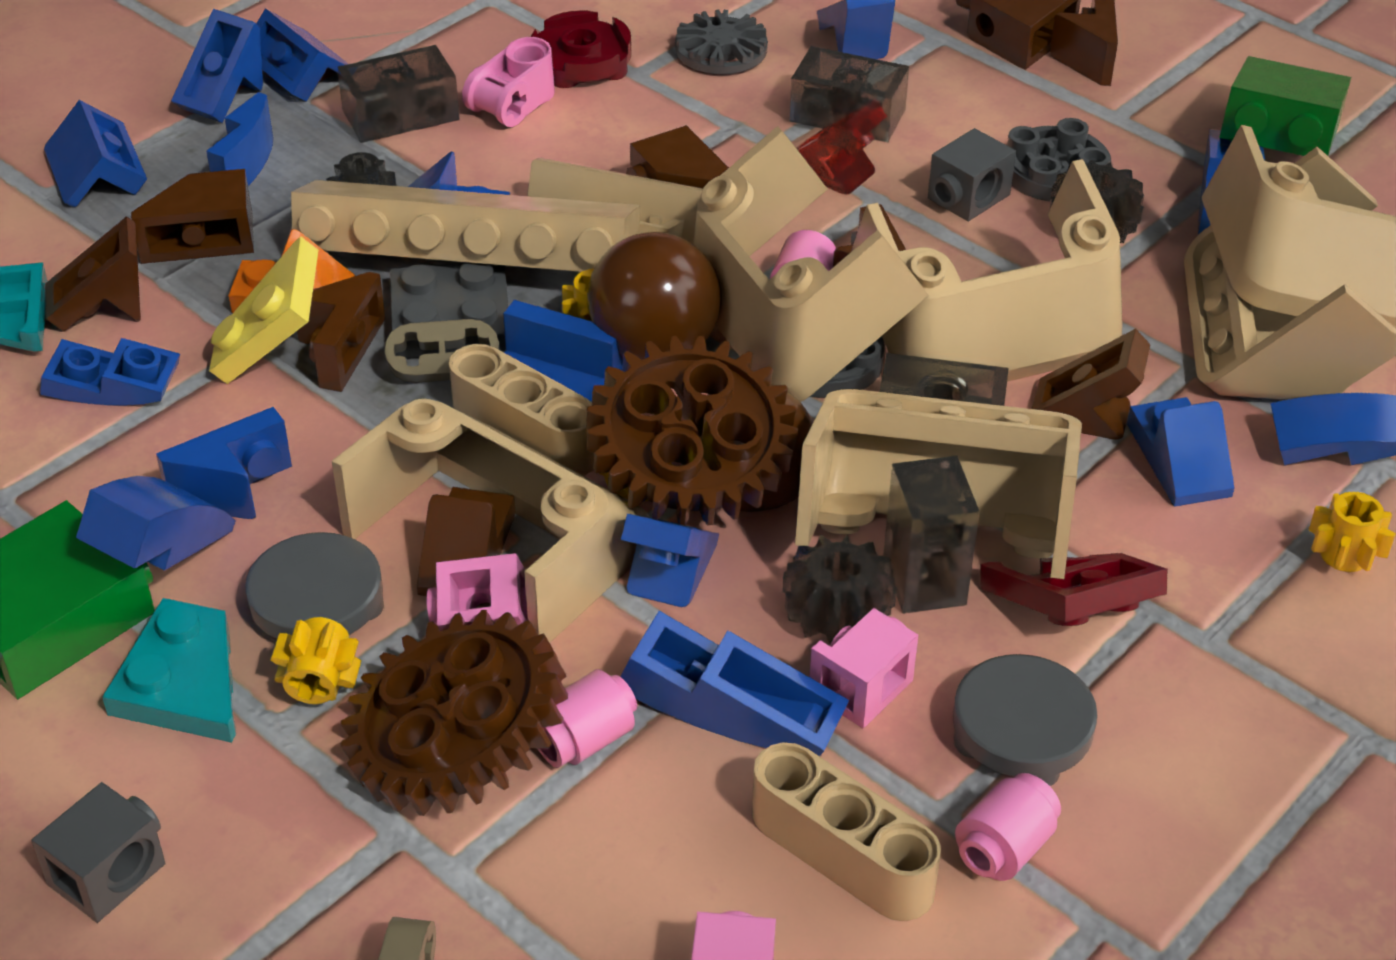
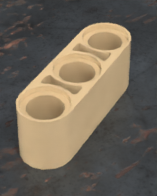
(521, 404)
(845, 831)

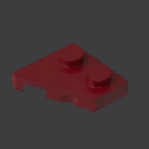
(1088, 588)

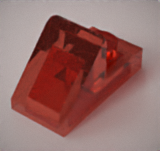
(838, 150)

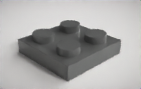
(447, 294)

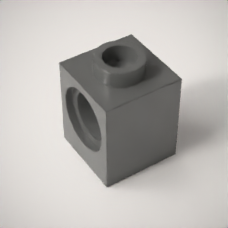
(971, 174)
(100, 850)

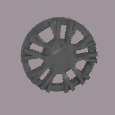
(721, 40)

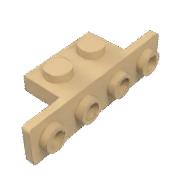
(662, 204)

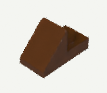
(1087, 41)
(100, 272)
(342, 326)
(1097, 386)
(463, 527)

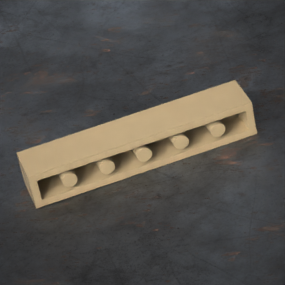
(460, 225)

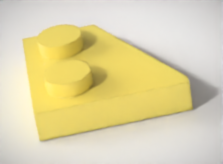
(268, 313)

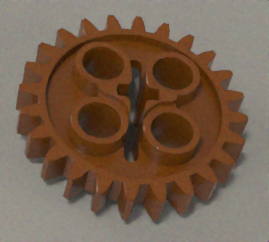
(640, 446)
(454, 712)

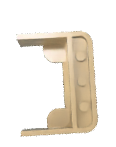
(1289, 245)
(1023, 316)
(805, 317)
(1275, 353)
(434, 438)
(1013, 458)

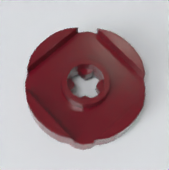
(586, 47)

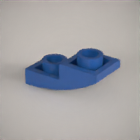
(247, 139)
(99, 377)
(1336, 424)

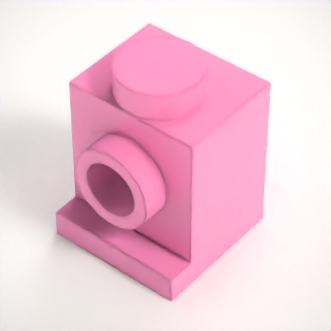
(476, 581)
(867, 664)

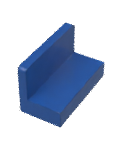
(293, 55)
(90, 148)
(560, 346)

